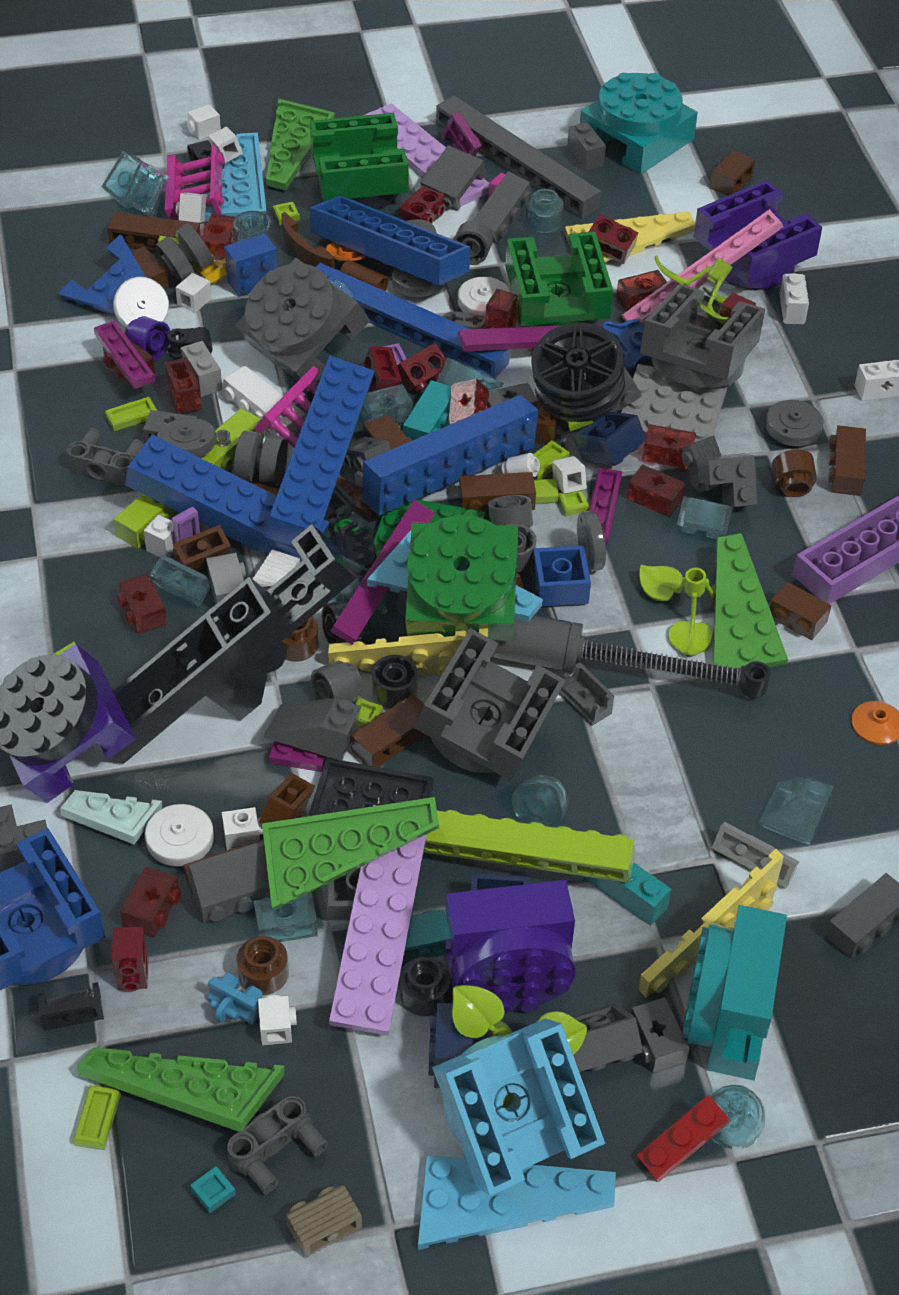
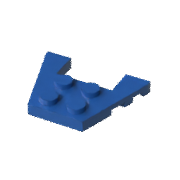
(102, 292)

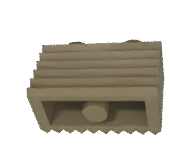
(323, 1220)

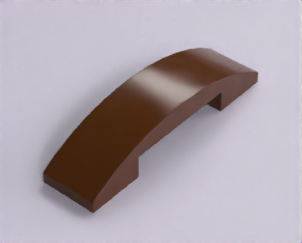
(300, 248)

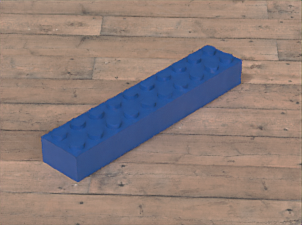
(319, 450)

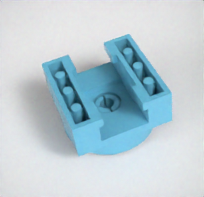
(546, 1112)

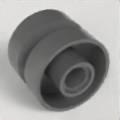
(189, 250)
(264, 459)

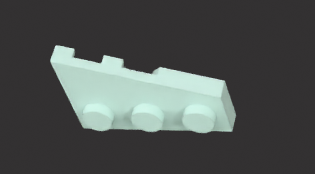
(114, 817)

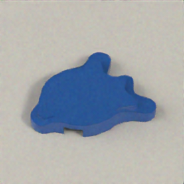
(630, 337)

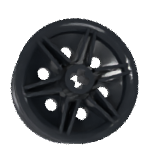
(585, 363)

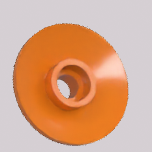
(343, 253)
(876, 722)

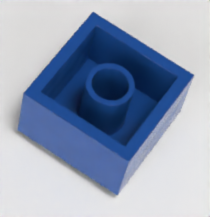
(249, 262)
(561, 575)

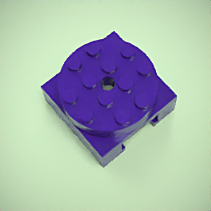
(774, 256)
(512, 942)

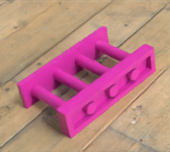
(177, 181)
(284, 408)

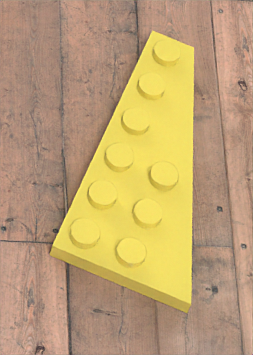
(650, 229)
(428, 651)
(756, 893)

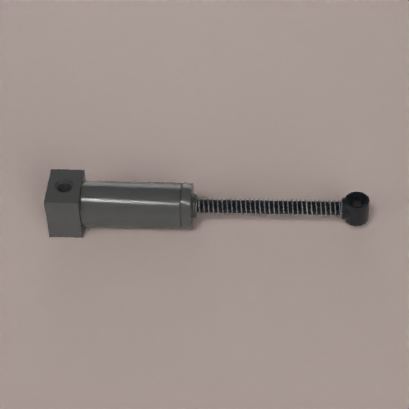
(561, 645)

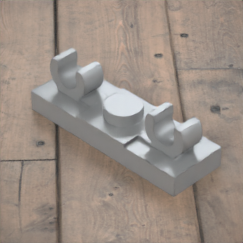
(751, 852)

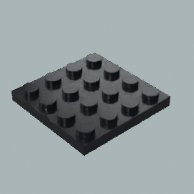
(357, 786)

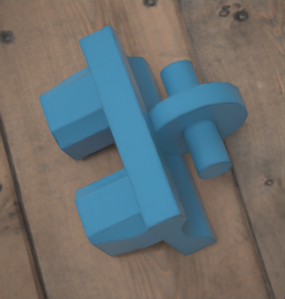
(232, 1002)

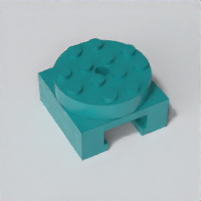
(644, 115)
(735, 990)

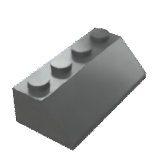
(230, 882)
(609, 1038)

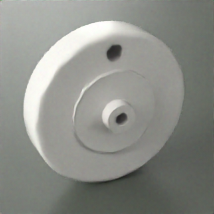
(476, 293)
(140, 298)
(179, 834)

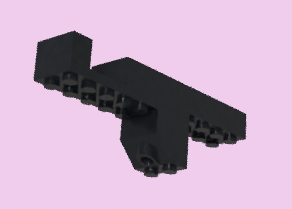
(224, 646)

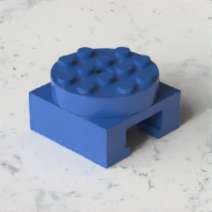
(56, 906)

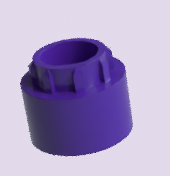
(149, 335)

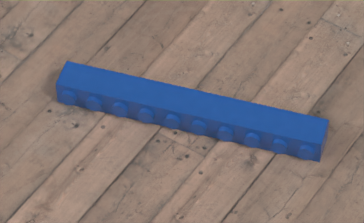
(417, 324)

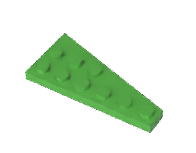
(291, 141)
(742, 617)
(324, 847)
(189, 1084)

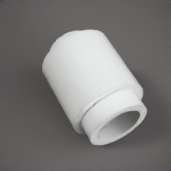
(521, 463)

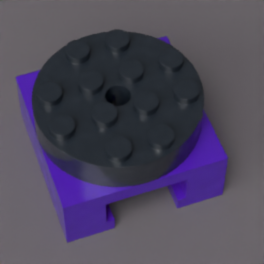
(54, 713)

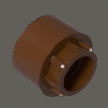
(794, 472)
(302, 642)
(263, 964)

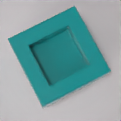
(213, 1189)

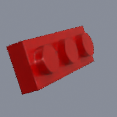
(683, 1138)

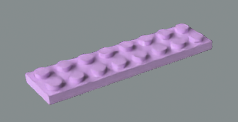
(424, 150)
(377, 940)

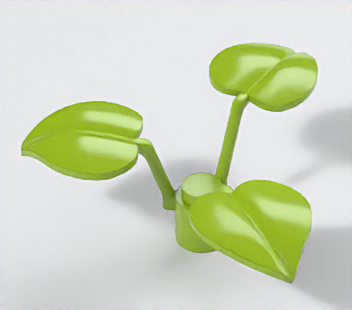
(717, 275)
(660, 585)
(481, 1011)

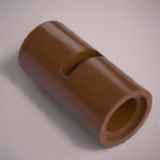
(364, 274)

